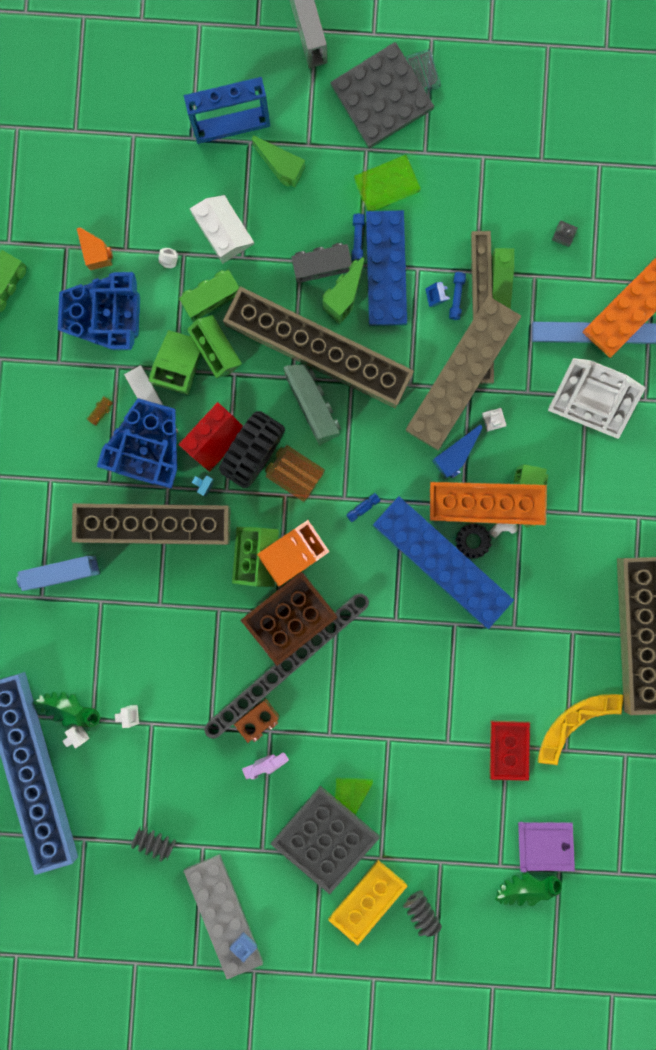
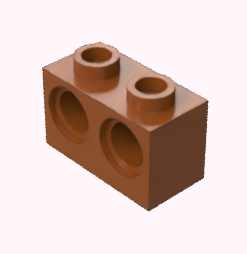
(253, 717)

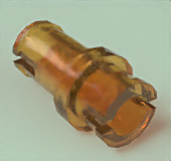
(100, 410)

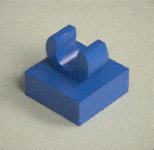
(436, 294)

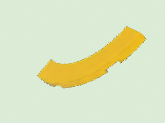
(572, 719)

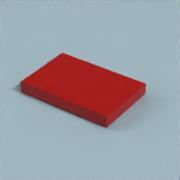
(509, 750)

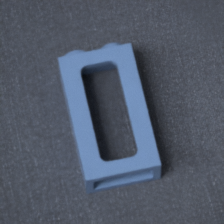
(58, 573)

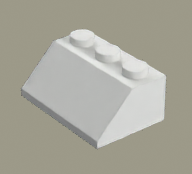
(221, 227)

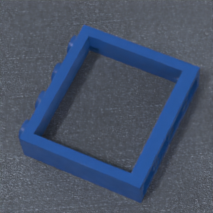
(224, 97)

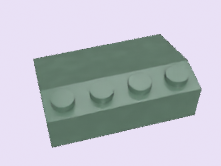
(311, 402)

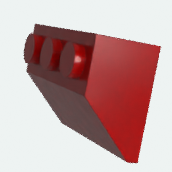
(212, 437)

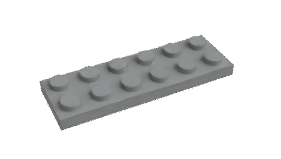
(221, 913)

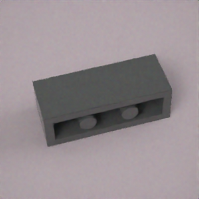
(321, 262)

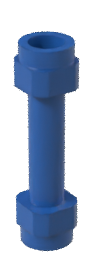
(358, 222)
(459, 281)

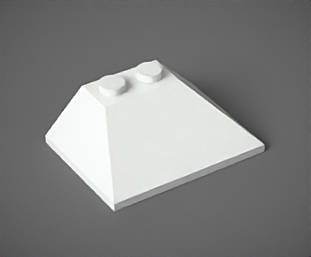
(596, 397)

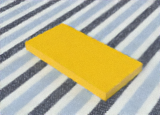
(367, 902)

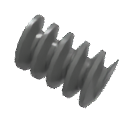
(152, 843)
(423, 914)

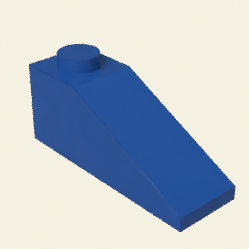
(455, 456)

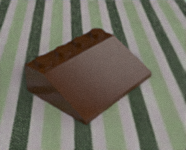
(289, 618)

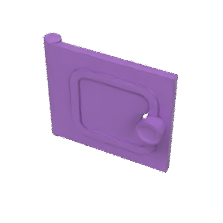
(544, 846)

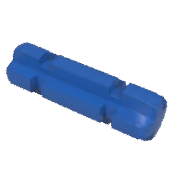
(363, 507)

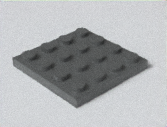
(382, 95)
(325, 840)

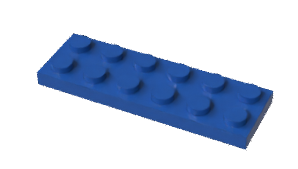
(386, 268)

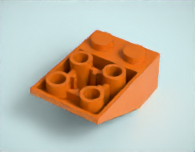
(293, 553)

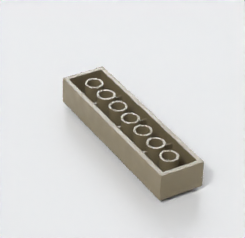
(463, 373)
(151, 524)
(638, 633)

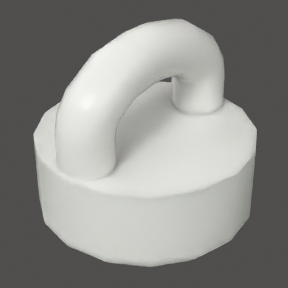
(168, 257)

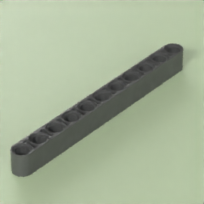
(282, 673)

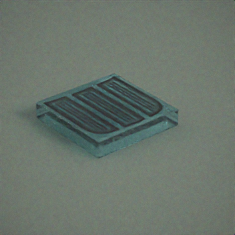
(424, 69)

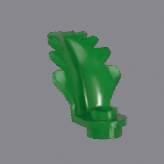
(67, 709)
(528, 890)

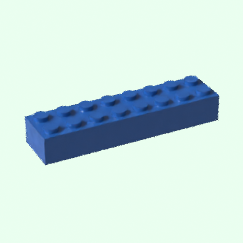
(443, 562)

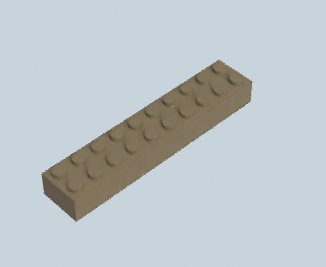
(317, 347)

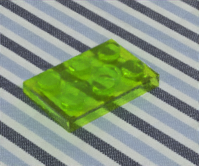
(387, 183)

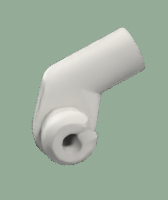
(499, 527)

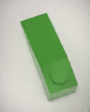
(283, 164)
(502, 275)

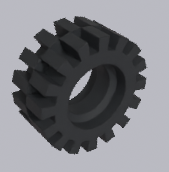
(484, 537)

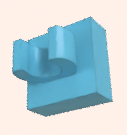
(204, 485)

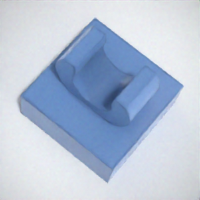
(243, 947)

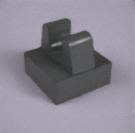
(564, 233)

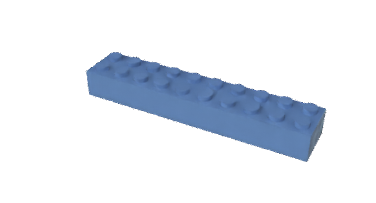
(33, 779)

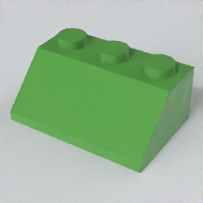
(247, 565)

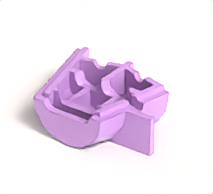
(265, 765)

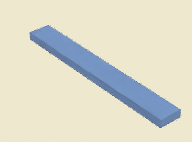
(572, 333)

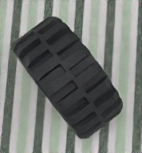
(251, 449)

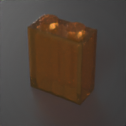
(294, 473)

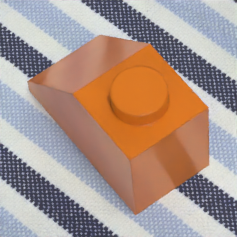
(94, 250)

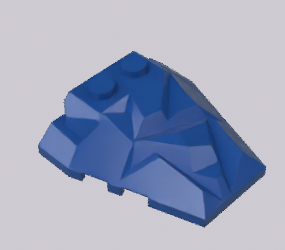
(102, 311)
(144, 445)

